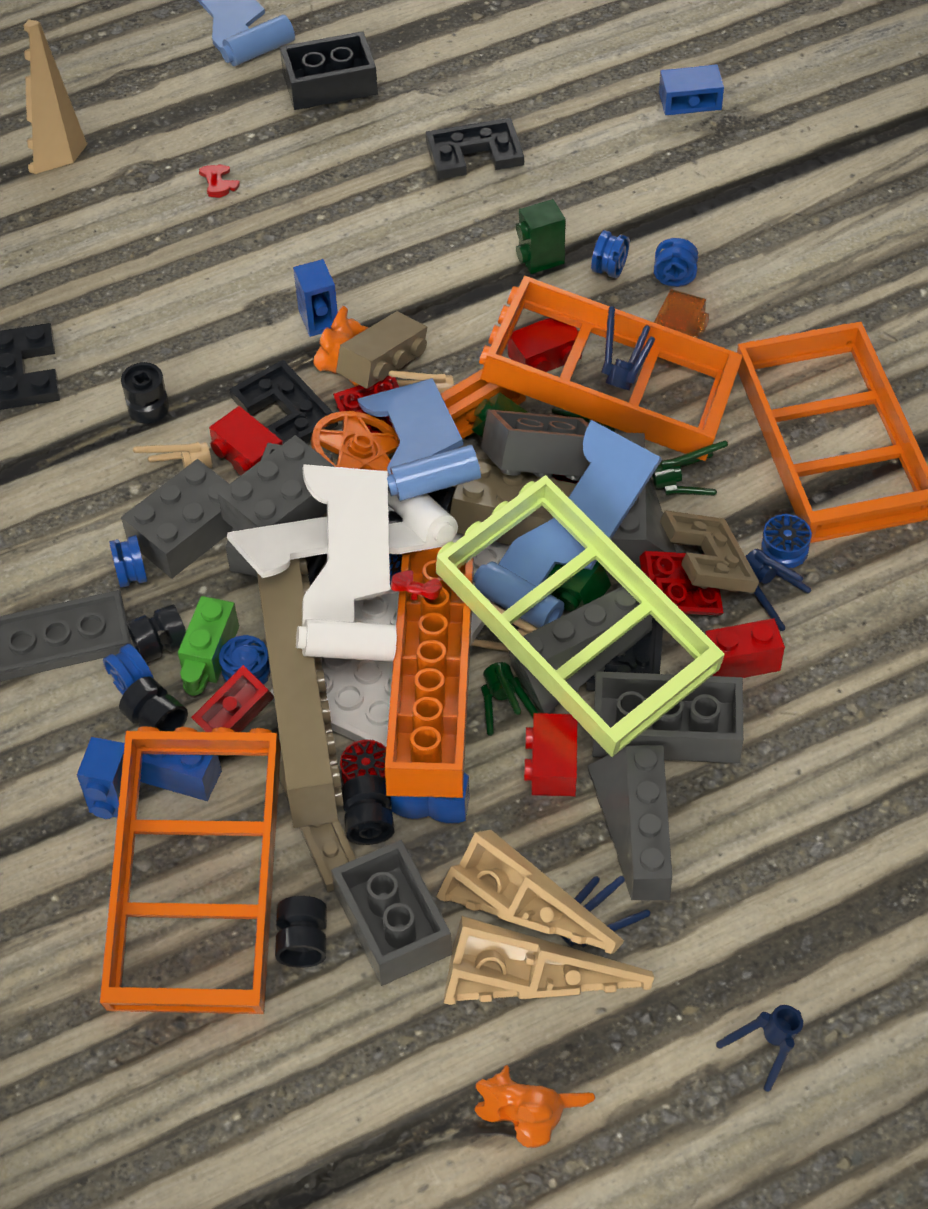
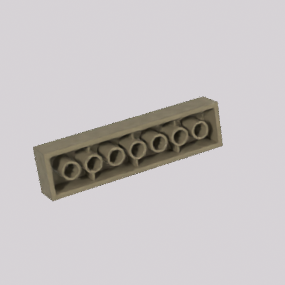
(300, 702)

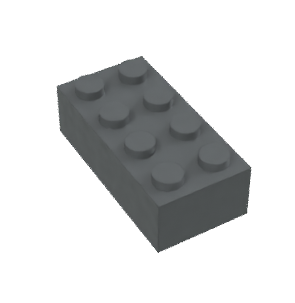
(699, 728)

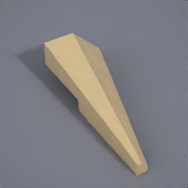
(55, 127)
(509, 886)
(506, 963)

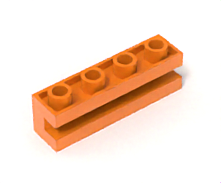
(467, 395)

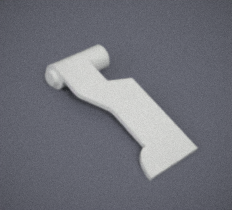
(273, 546)
(354, 566)

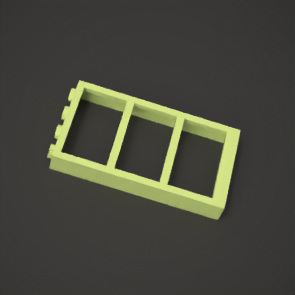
(599, 547)

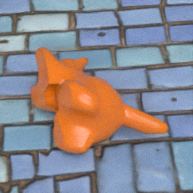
(331, 339)
(529, 1107)

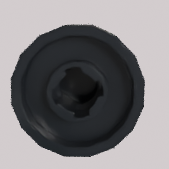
(145, 392)
(145, 636)
(151, 706)
(367, 810)
(300, 933)

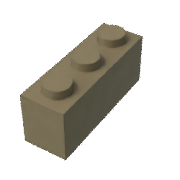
(381, 349)

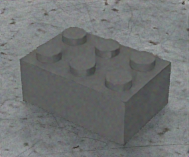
(535, 443)
(273, 489)
(179, 519)
(392, 912)

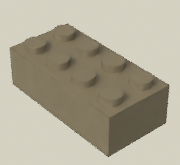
(478, 499)

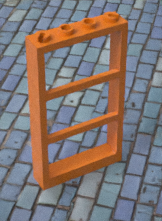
(595, 405)
(853, 517)
(186, 1000)

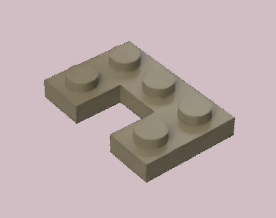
(724, 561)

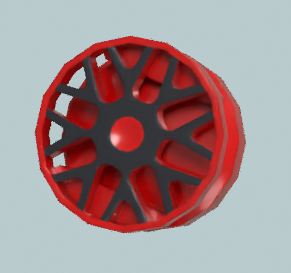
(363, 760)

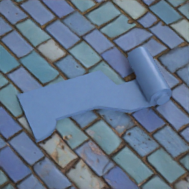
(234, 37)
(428, 439)
(603, 494)

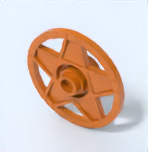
(355, 443)

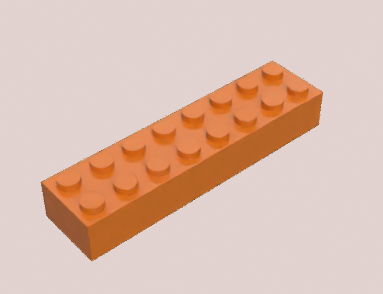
(429, 687)

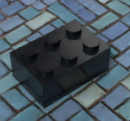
(329, 70)

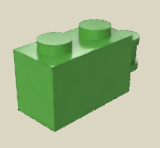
(209, 629)

